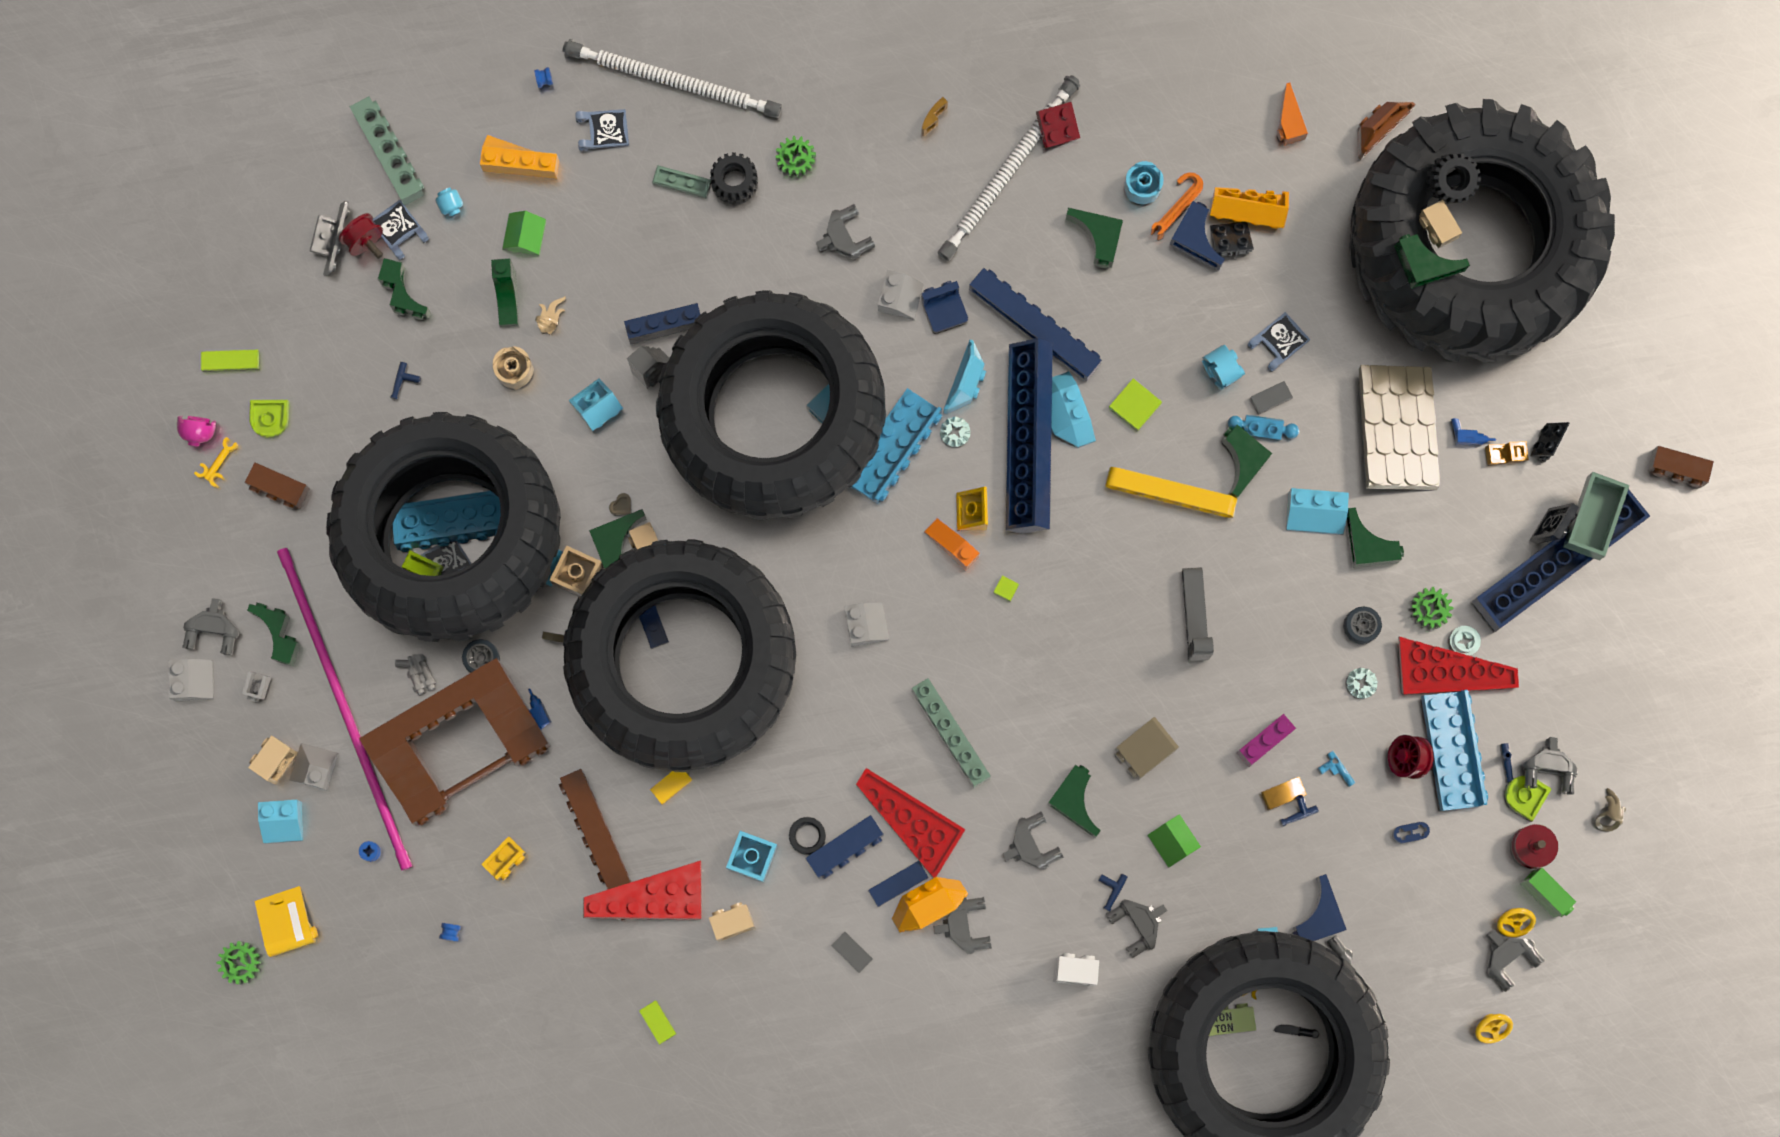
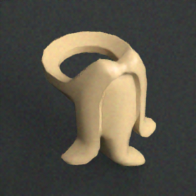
(549, 319)

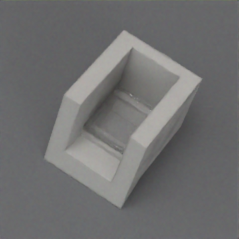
(256, 686)

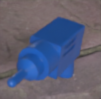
(1468, 437)
(538, 711)

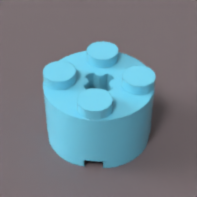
(1136, 190)
(1222, 366)

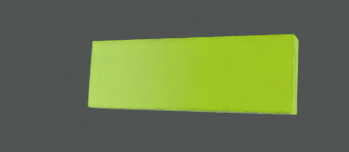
(230, 360)

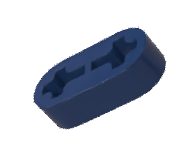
(1411, 837)

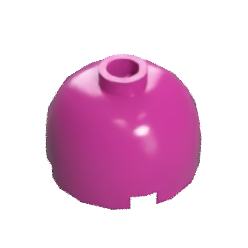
(195, 429)

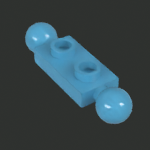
(1265, 426)

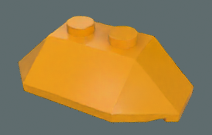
(928, 903)

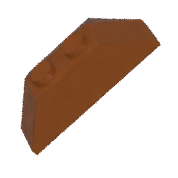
(1380, 124)

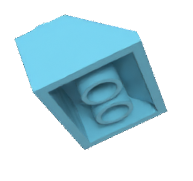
(1317, 511)

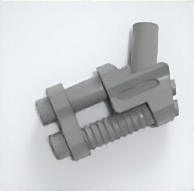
(416, 665)

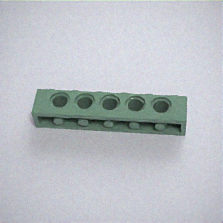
(362, 111)
(951, 733)

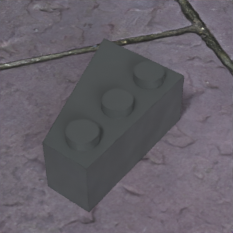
(647, 364)

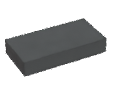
(1271, 397)
(852, 952)

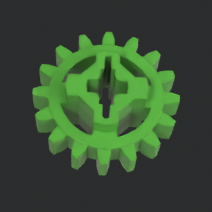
(788, 153)
(1424, 604)
(241, 955)

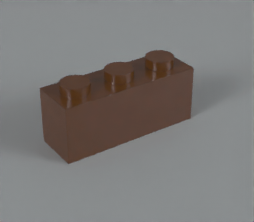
(1680, 466)
(276, 486)

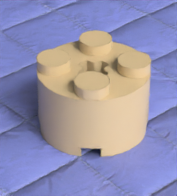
(513, 357)

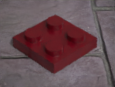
(1058, 124)

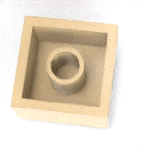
(575, 571)
(272, 759)
(731, 922)

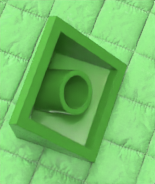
(524, 233)
(1174, 841)

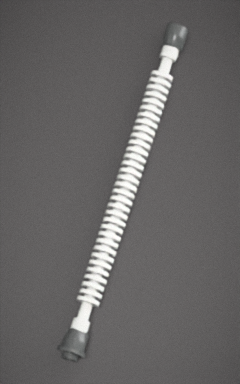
(628, 65)
(1004, 173)

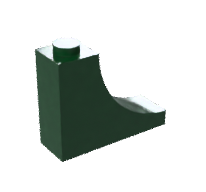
(1102, 231)
(1424, 266)
(506, 291)
(1247, 455)
(611, 537)
(1368, 548)
(1070, 800)

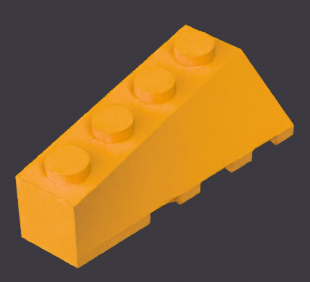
(508, 158)
(1250, 206)

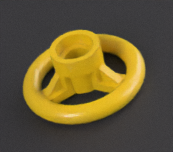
(1515, 918)
(1492, 1023)

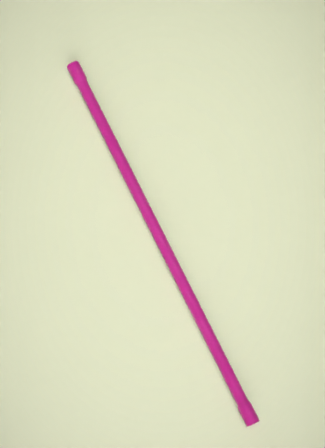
(400, 853)

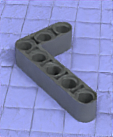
(1199, 645)

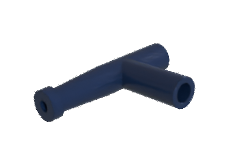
(401, 375)
(1507, 761)
(1304, 811)
(1116, 886)

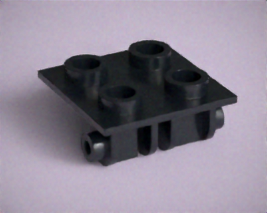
(1232, 238)
(1549, 440)

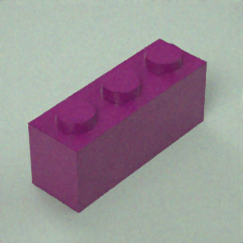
(1266, 740)

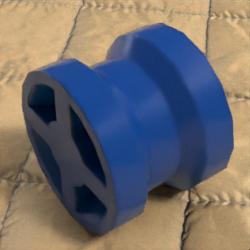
(543, 77)
(373, 852)
(450, 932)

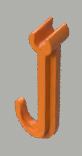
(1180, 206)

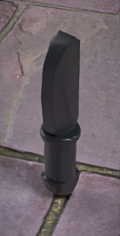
(1293, 1030)

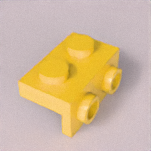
(504, 858)

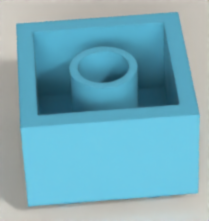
(751, 856)

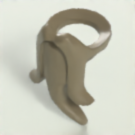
(1614, 811)

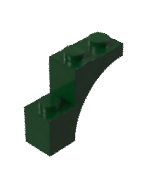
(391, 277)
(284, 649)

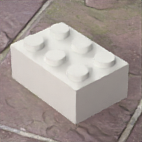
(1076, 970)

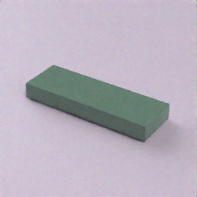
(681, 181)

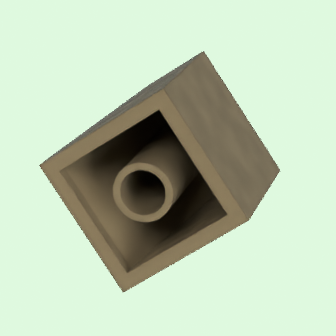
(1146, 748)

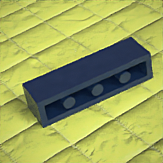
(661, 323)
(844, 847)

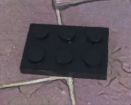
(1555, 523)

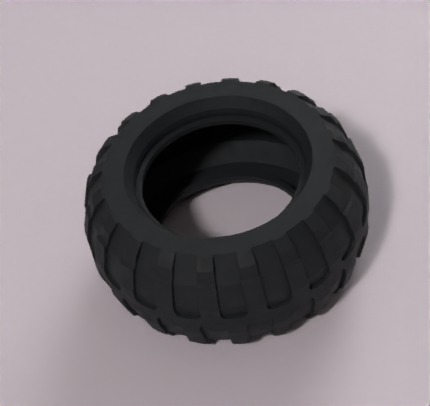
(756, 328)
(397, 468)
(661, 574)
(1252, 962)

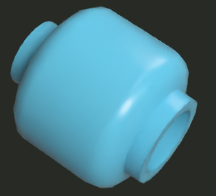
(449, 202)

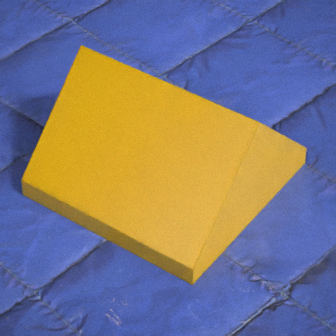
(972, 509)

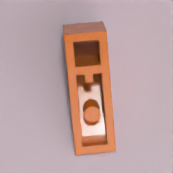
(1291, 124)
(952, 544)

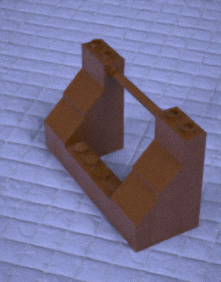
(401, 764)

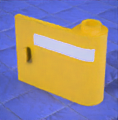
(284, 922)

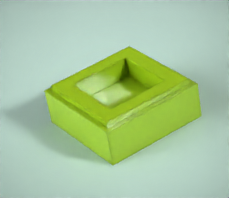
(1006, 588)

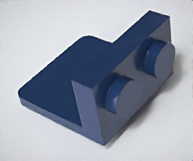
(944, 306)

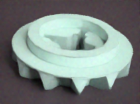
(953, 440)
(1469, 633)
(1353, 685)

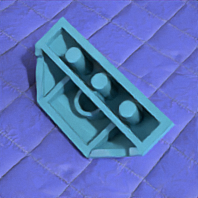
(966, 380)
(1069, 413)

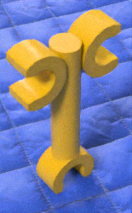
(210, 473)

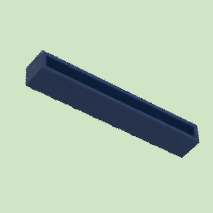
(1034, 323)

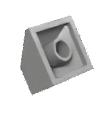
(314, 766)

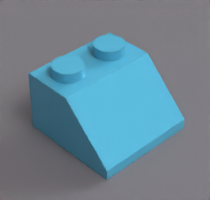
(596, 404)
(280, 821)

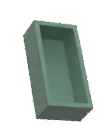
(1597, 516)

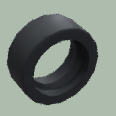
(803, 821)

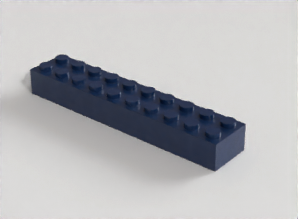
(1029, 436)
(1546, 571)

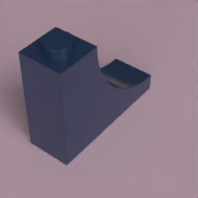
(1192, 238)
(1326, 916)

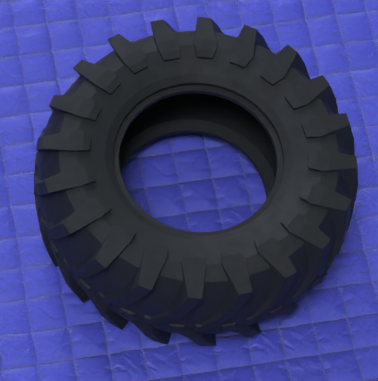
(1534, 169)

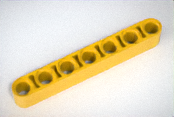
(1171, 492)

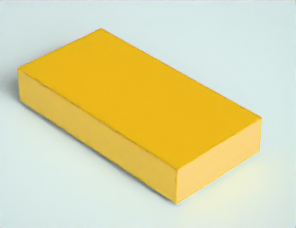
(670, 786)

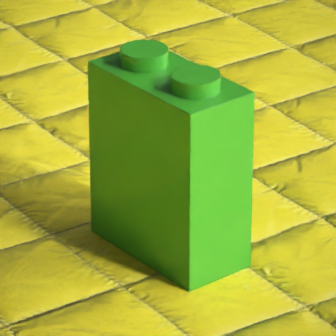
(1548, 893)

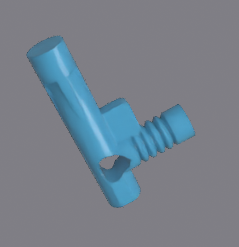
(1336, 768)

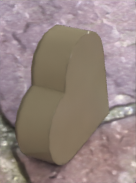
(621, 506)
(552, 636)

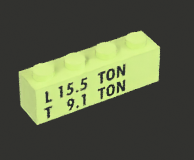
(1234, 1020)

